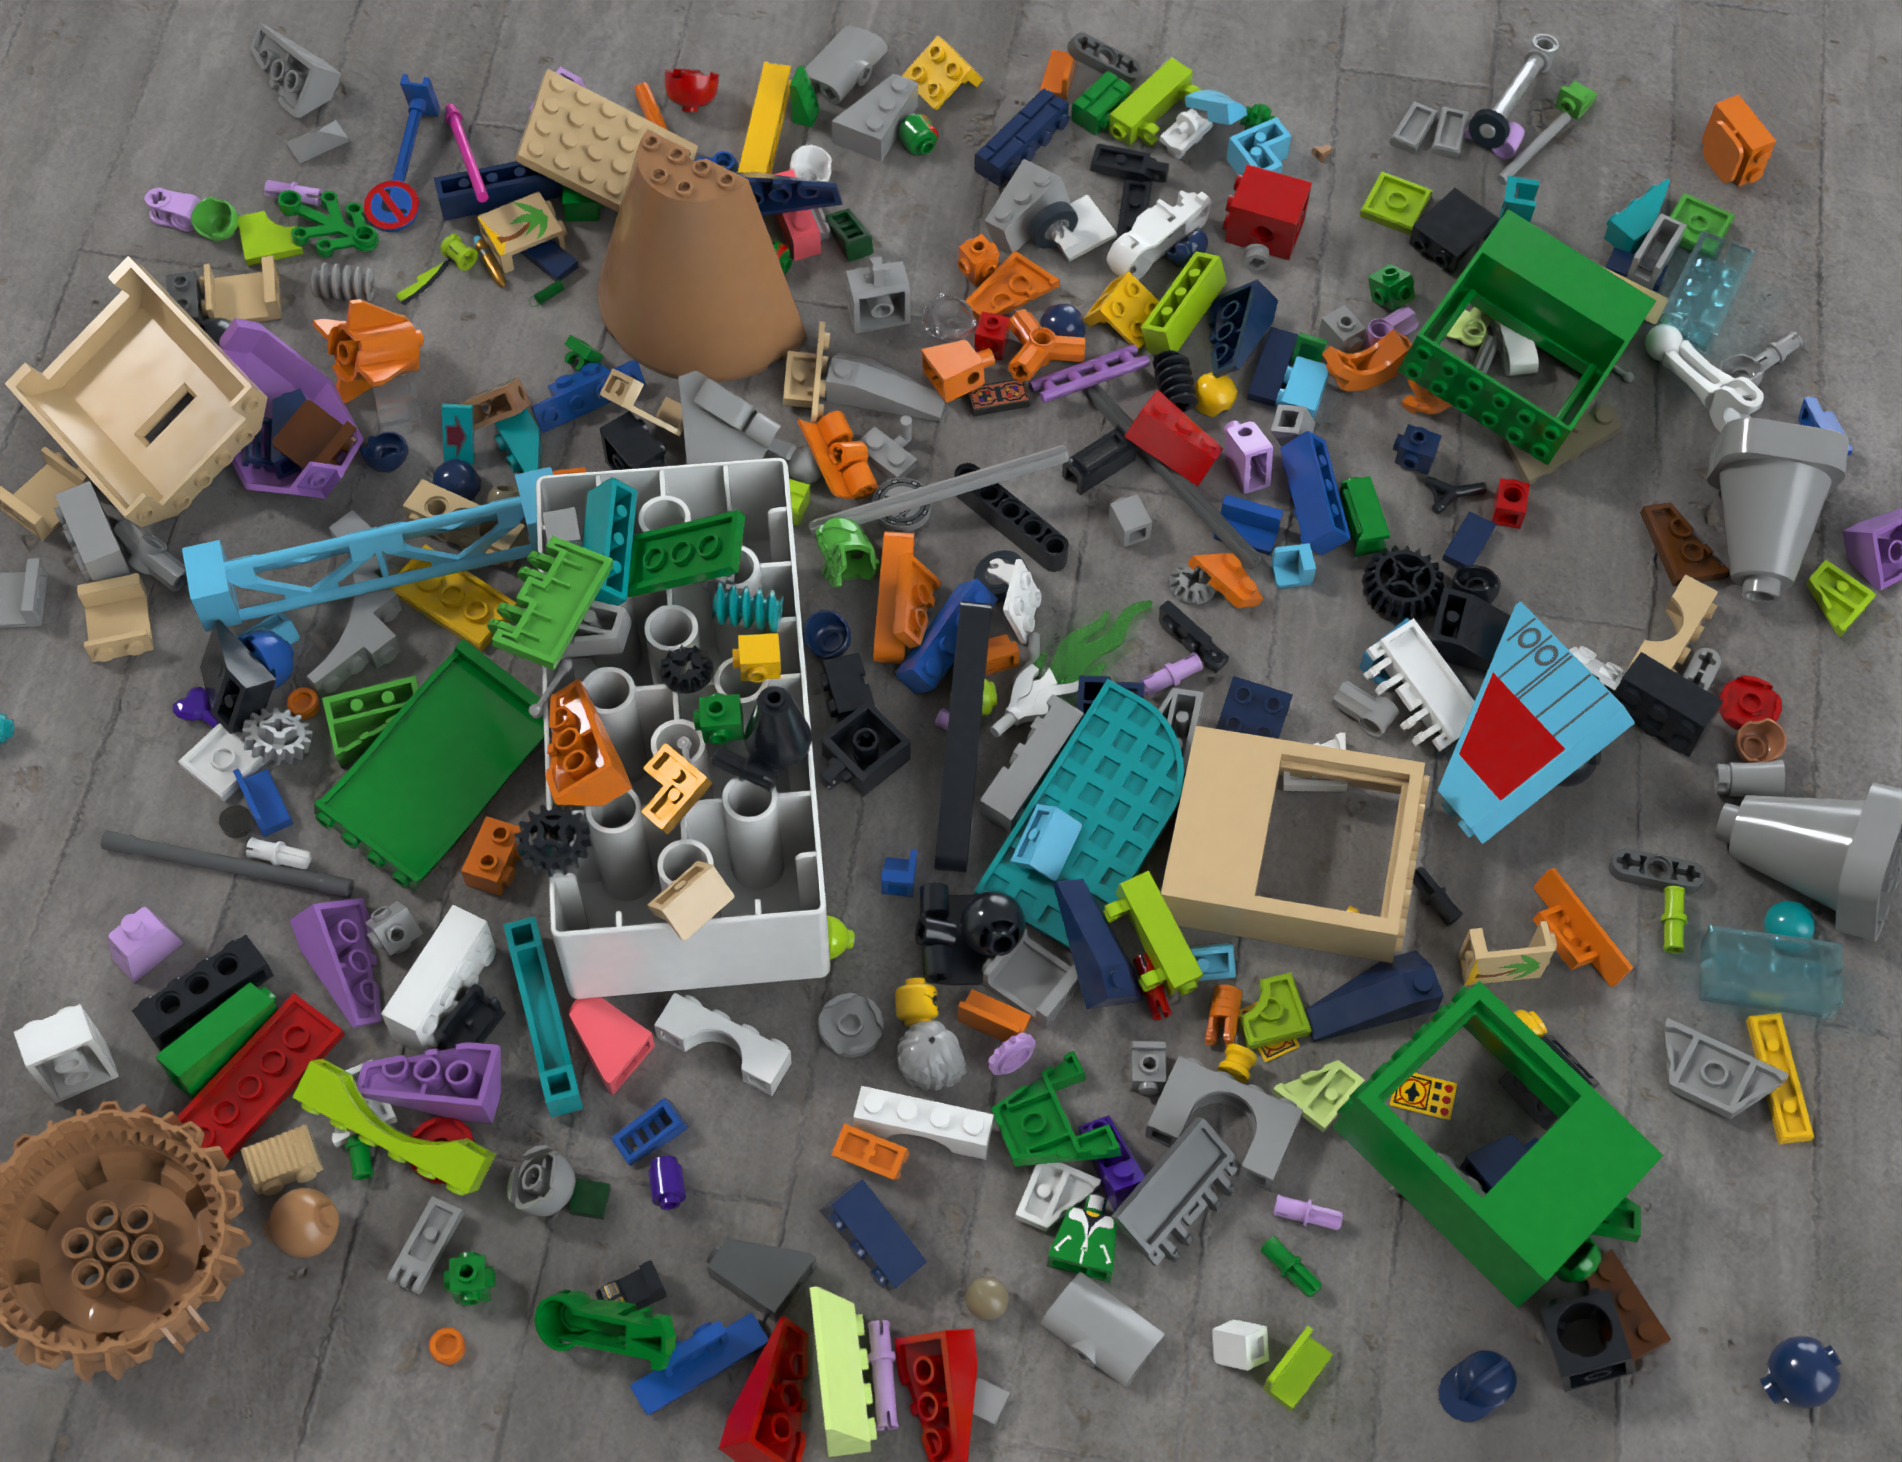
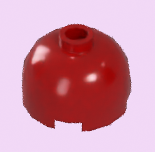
(691, 88)

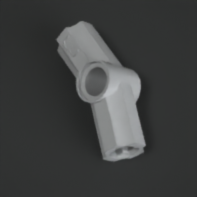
(150, 555)

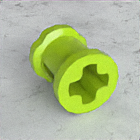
(458, 252)

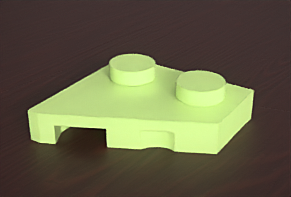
(1321, 1092)

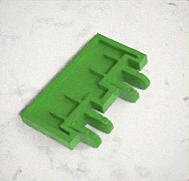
(552, 602)

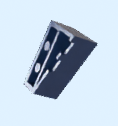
(873, 1235)

